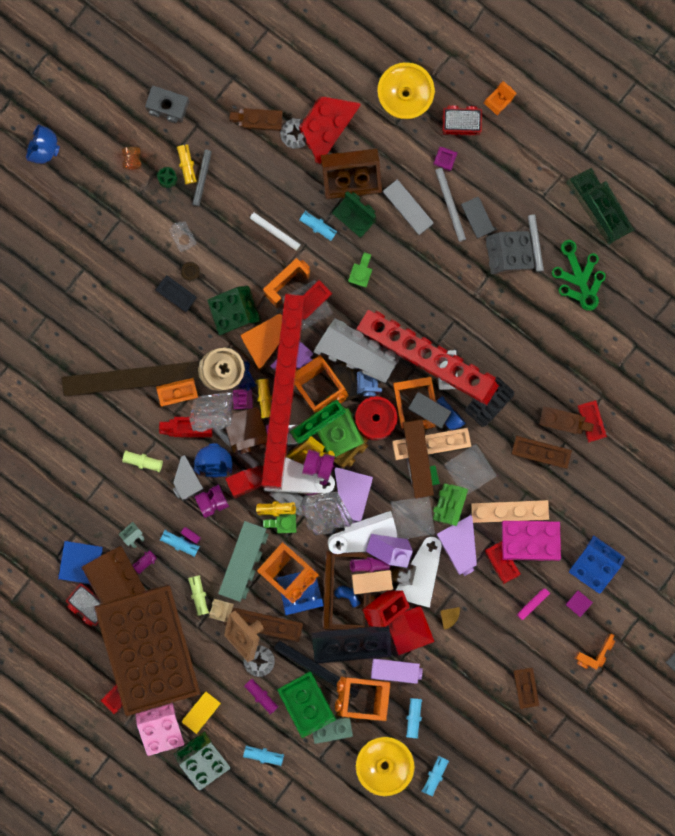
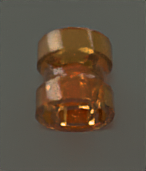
(131, 157)

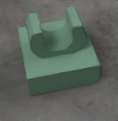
(130, 534)

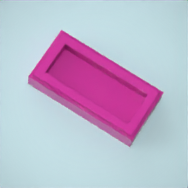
(532, 604)

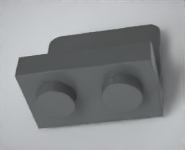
(509, 251)

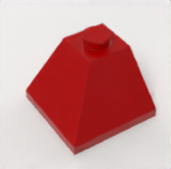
(410, 631)

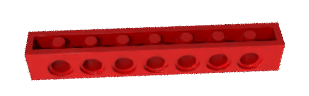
(482, 391)

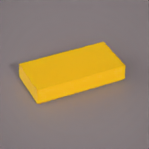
(201, 712)

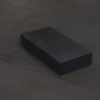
(176, 294)

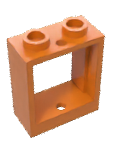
(311, 370)
(409, 385)
(277, 561)
(380, 702)

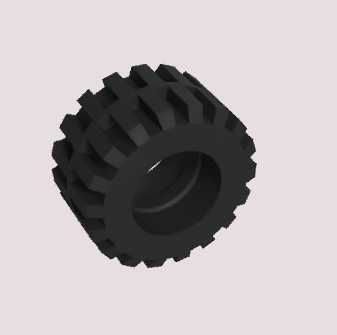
(484, 414)

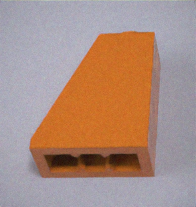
(263, 340)

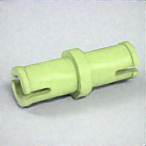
(142, 461)
(198, 595)

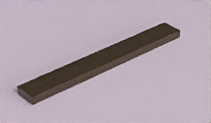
(129, 378)

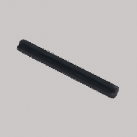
(312, 666)

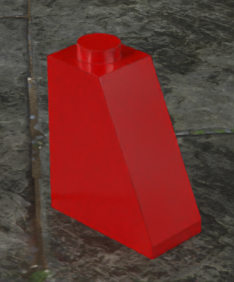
(245, 481)

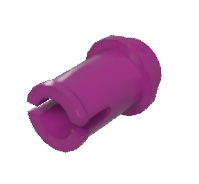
(144, 561)

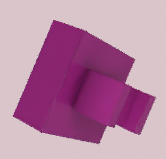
(242, 399)

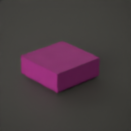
(445, 158)
(191, 535)
(578, 603)

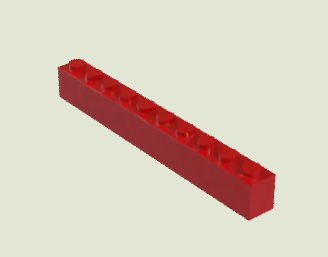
(283, 391)

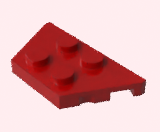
(326, 123)

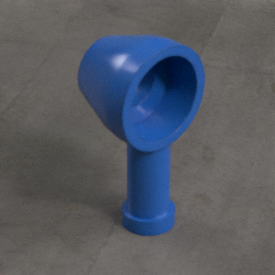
(454, 420)

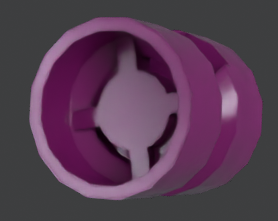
(318, 464)
(211, 501)

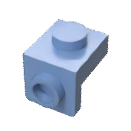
(367, 385)

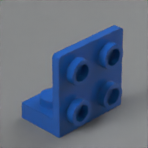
(597, 565)
(310, 598)

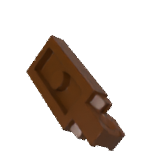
(258, 119)
(564, 421)

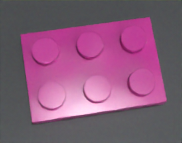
(531, 540)

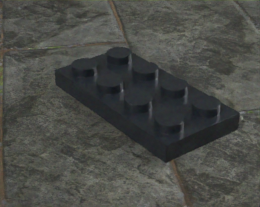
(351, 644)

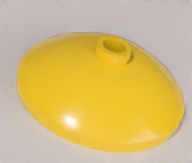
(407, 78)
(385, 781)

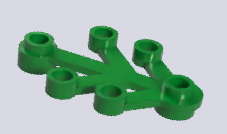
(580, 279)

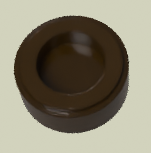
(190, 271)

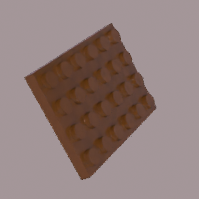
(147, 650)

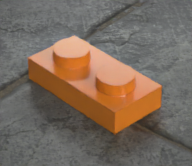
(177, 392)

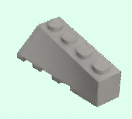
(357, 351)

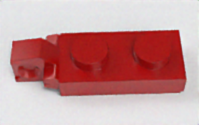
(181, 428)

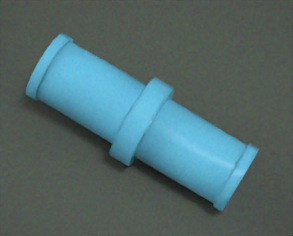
(318, 225)
(179, 543)
(414, 718)
(263, 755)
(435, 776)

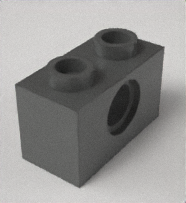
(159, 96)

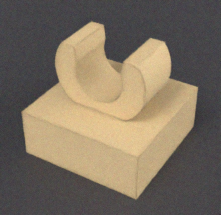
(220, 610)

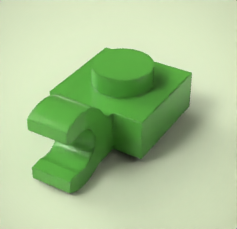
(360, 273)
(284, 523)

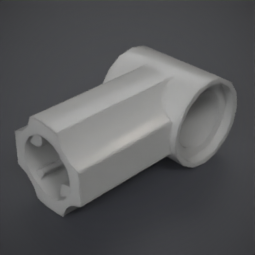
(286, 497)

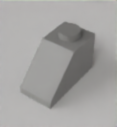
(186, 481)

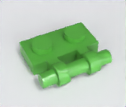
(450, 504)

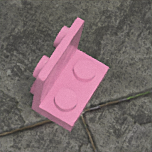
(159, 729)

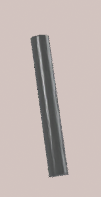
(201, 178)

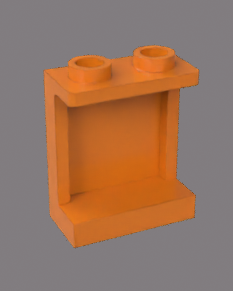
(283, 278)

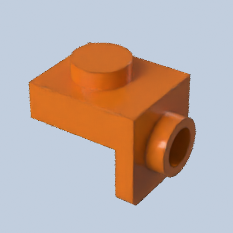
(500, 98)

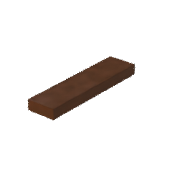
(418, 458)
(272, 625)

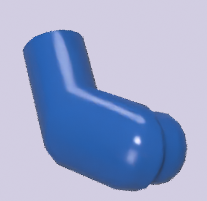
(347, 592)

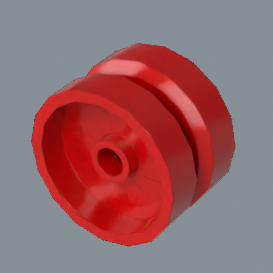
(372, 407)

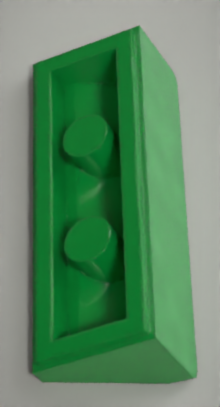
(317, 421)

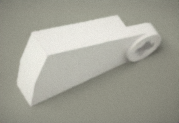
(297, 482)
(358, 534)
(426, 568)

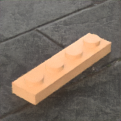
(436, 443)
(510, 511)

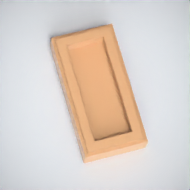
(372, 582)

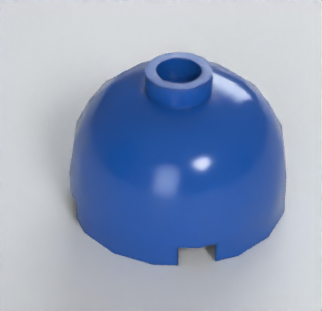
(42, 146)
(213, 461)

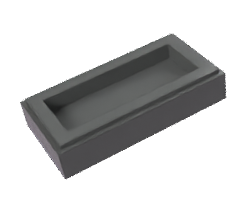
(477, 217)
(429, 410)

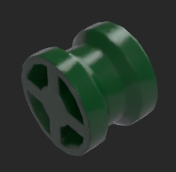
(164, 175)

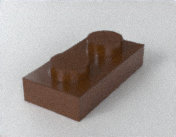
(526, 688)

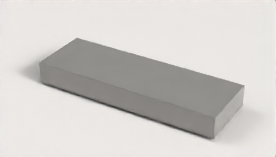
(408, 207)

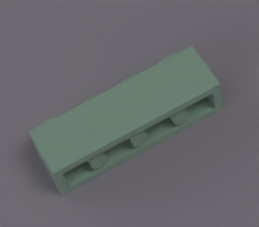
(242, 561)

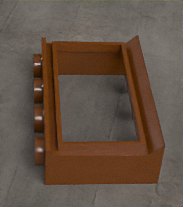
(328, 594)

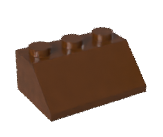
(351, 172)
(113, 576)

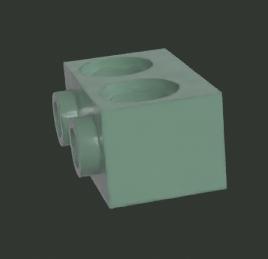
(336, 730)

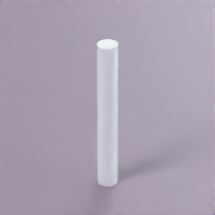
(275, 231)

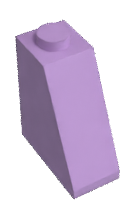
(354, 491)
(460, 545)
(396, 671)

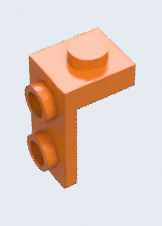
(585, 661)

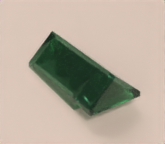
(600, 205)

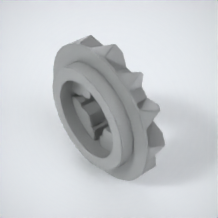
(290, 140)
(265, 668)

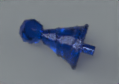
(247, 381)

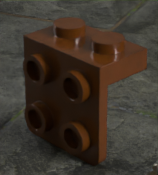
(246, 431)

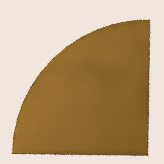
(449, 617)

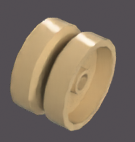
(211, 374)

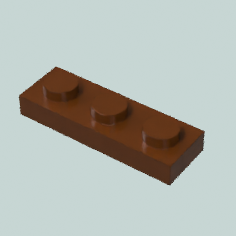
(541, 452)

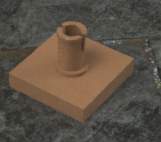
(243, 636)

